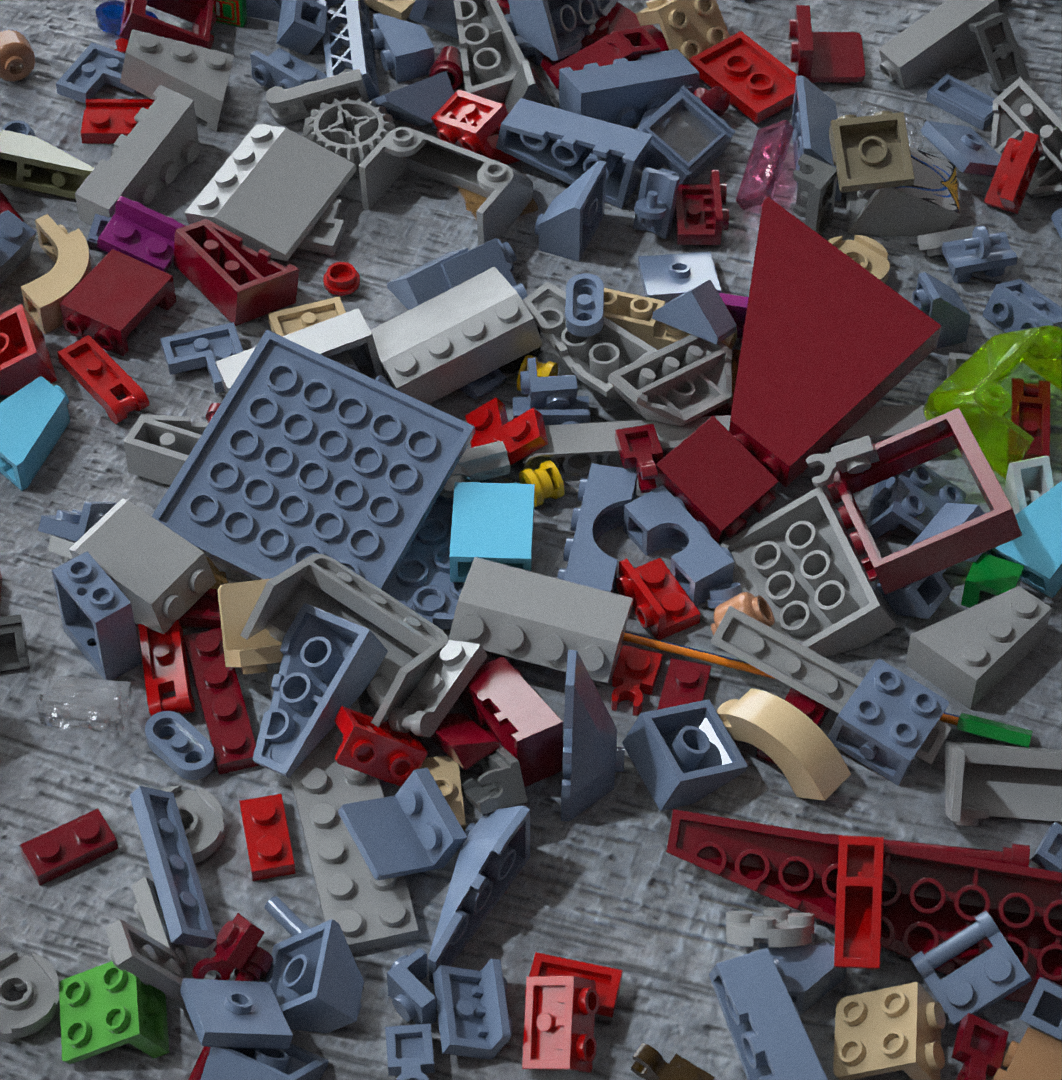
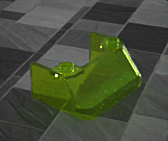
(982, 399)

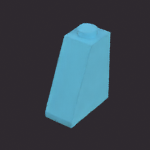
(30, 429)

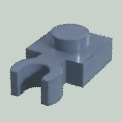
(409, 1051)

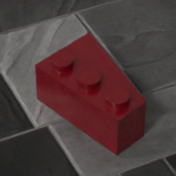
(232, 275)
(516, 719)

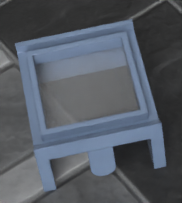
(685, 136)

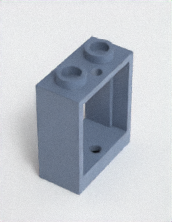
(99, 613)

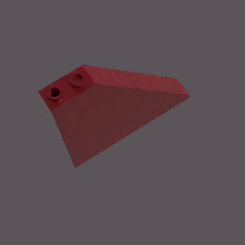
(816, 345)

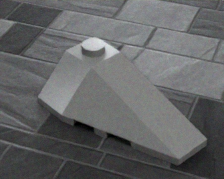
(587, 357)

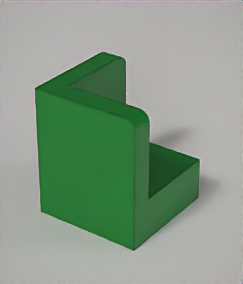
(992, 576)

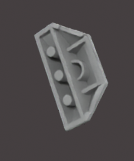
(1022, 110)
(677, 381)

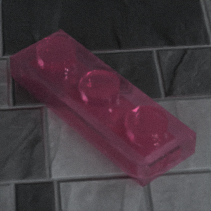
(764, 164)

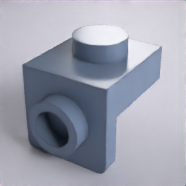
(549, 391)
(407, 993)

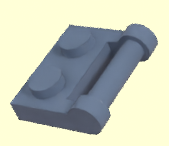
(978, 982)

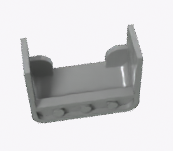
(405, 148)
(332, 587)
(1002, 783)

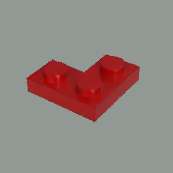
(520, 435)

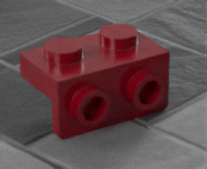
(700, 212)

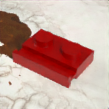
(109, 118)

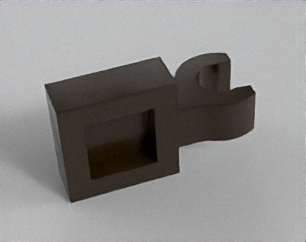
(651, 1066)

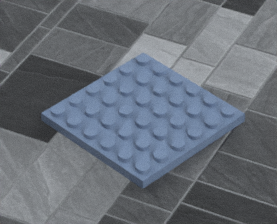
(312, 465)

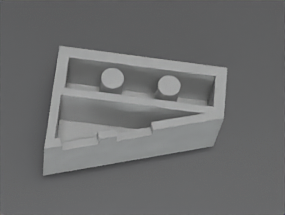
(180, 67)
(161, 445)
(979, 645)

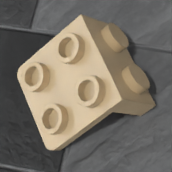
(686, 24)
(235, 608)
(889, 1033)

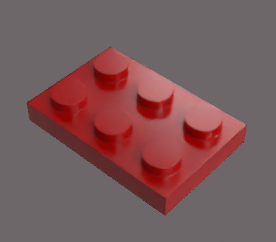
(749, 73)

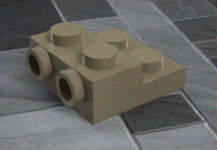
(871, 151)

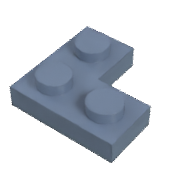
(91, 71)
(201, 349)

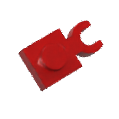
(633, 675)

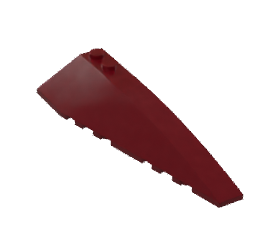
(924, 891)

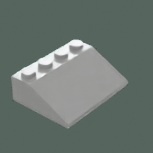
(272, 189)
(456, 337)
(811, 576)

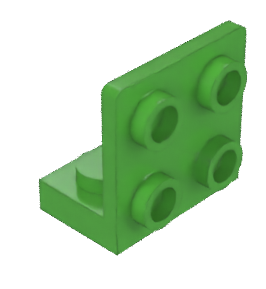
(109, 1010)

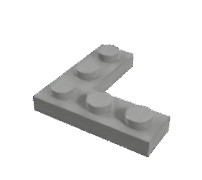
(151, 955)

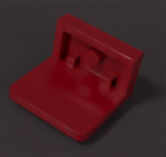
(824, 54)

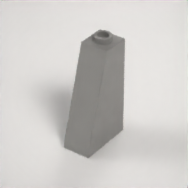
(935, 42)

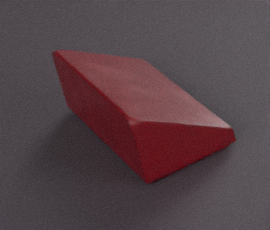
(463, 740)

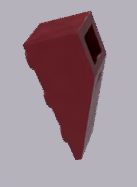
(618, 44)

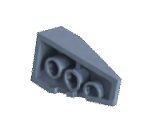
(557, 25)
(321, 669)
(589, 743)
(484, 870)

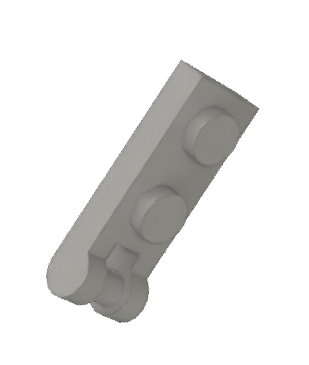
(298, 101)
(438, 689)

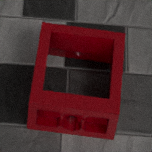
(195, 11)

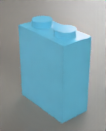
(491, 524)

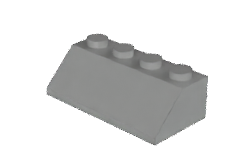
(540, 618)

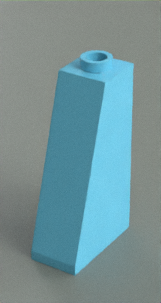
(1040, 543)

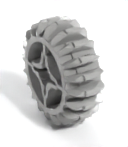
(348, 128)

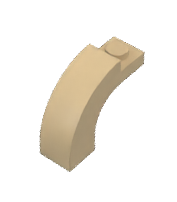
(71, 266)
(789, 739)

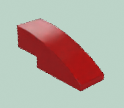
(859, 902)

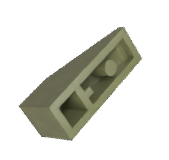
(39, 165)

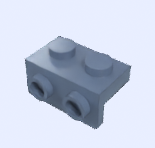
(472, 1010)

